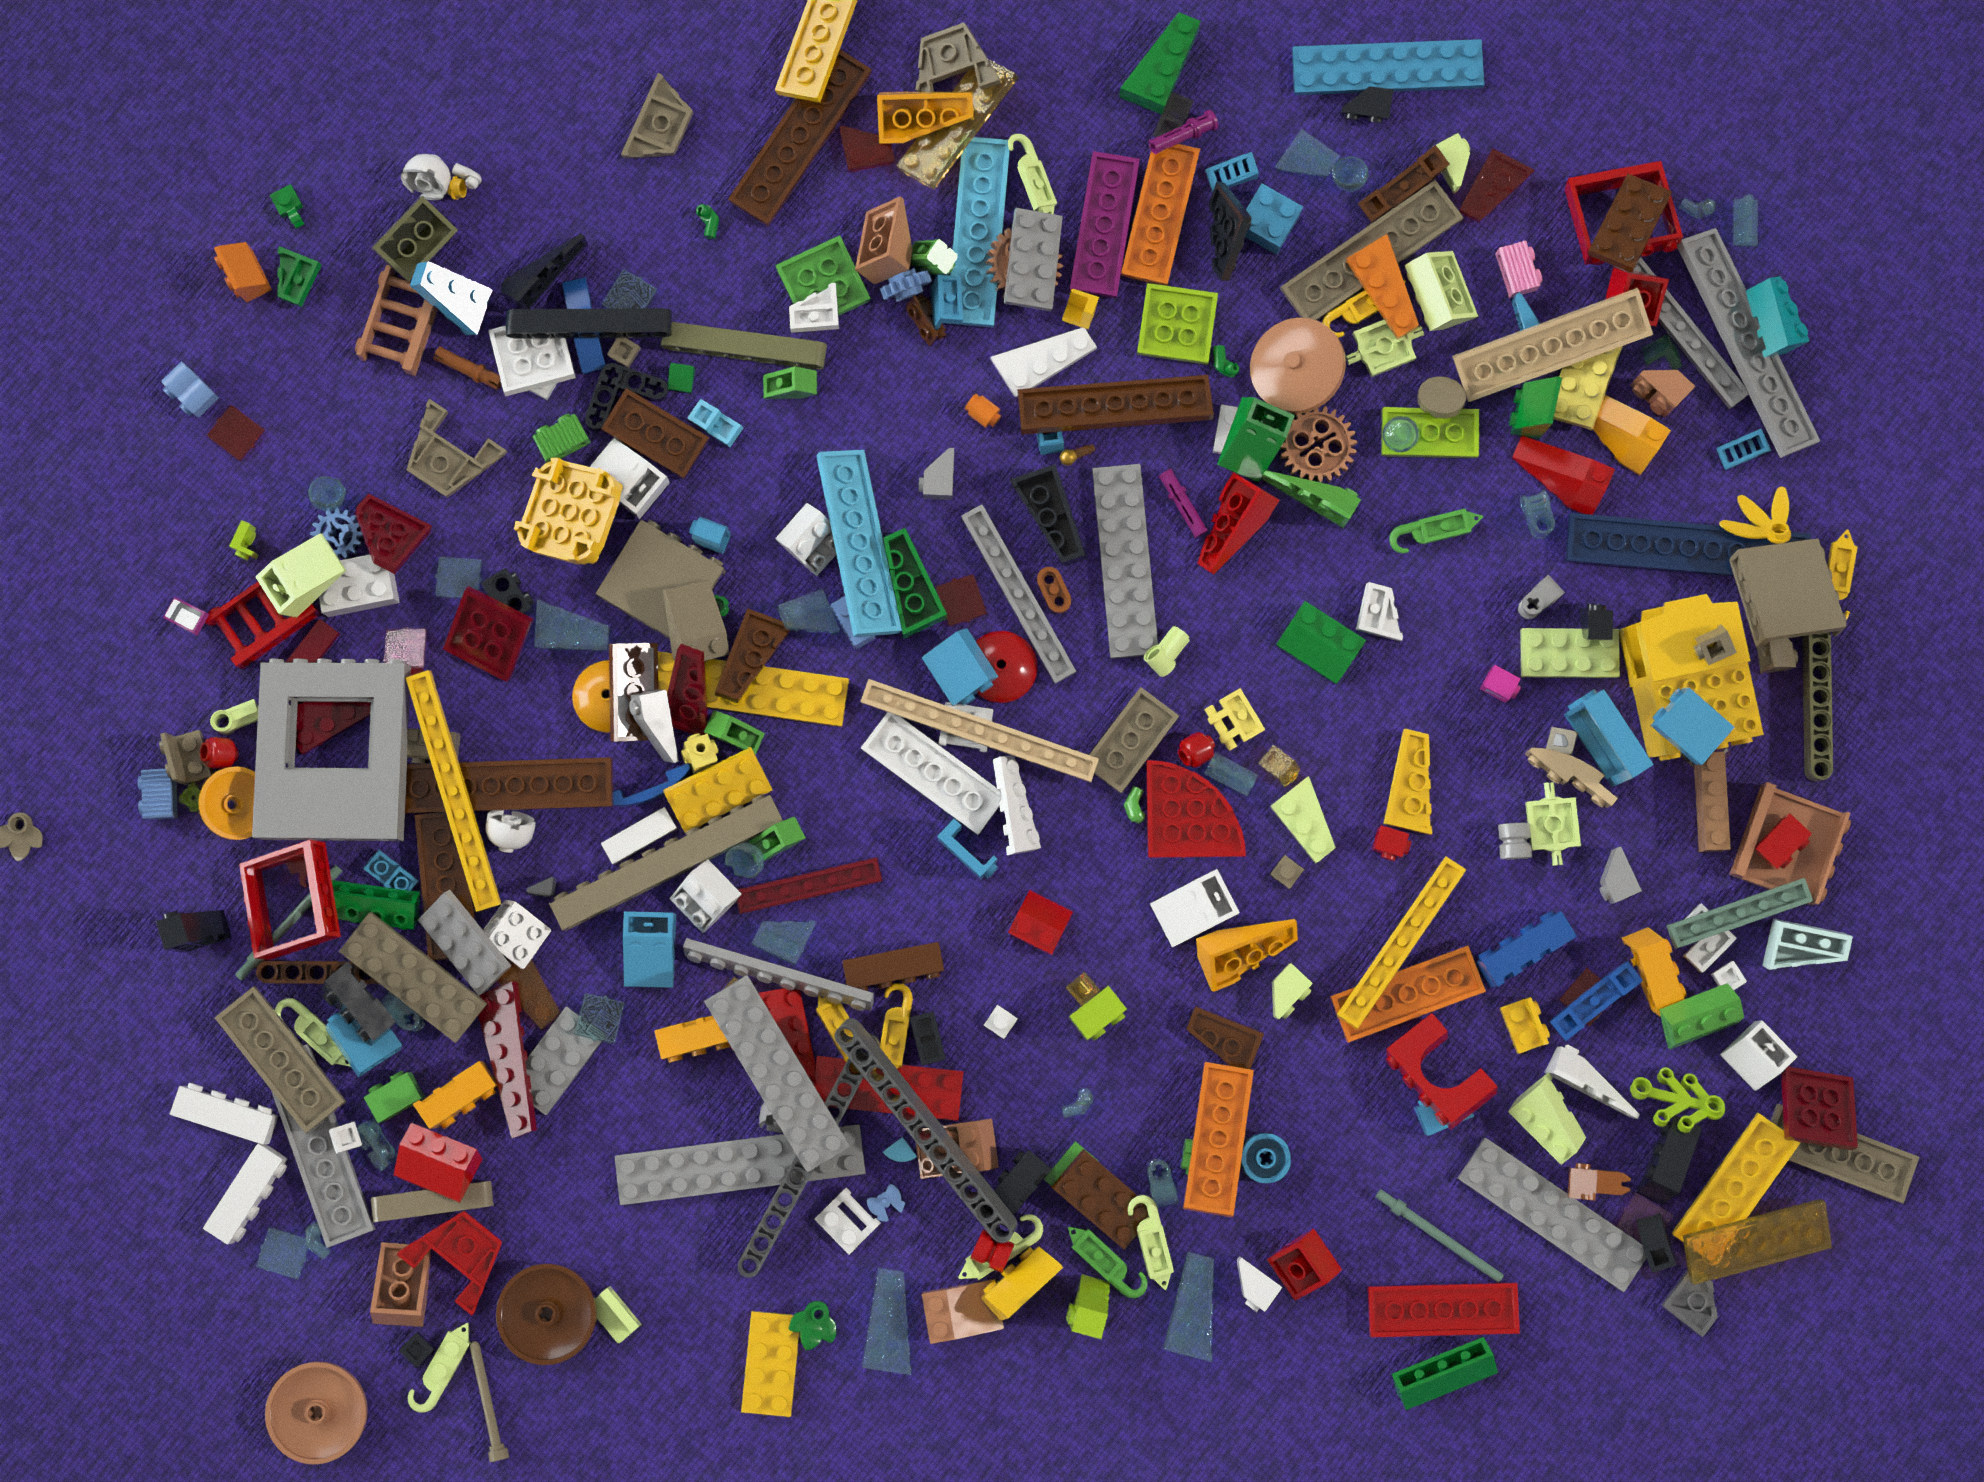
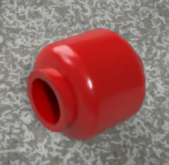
(1196, 749)
(218, 752)

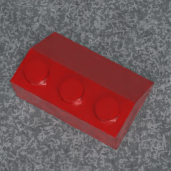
(436, 1162)

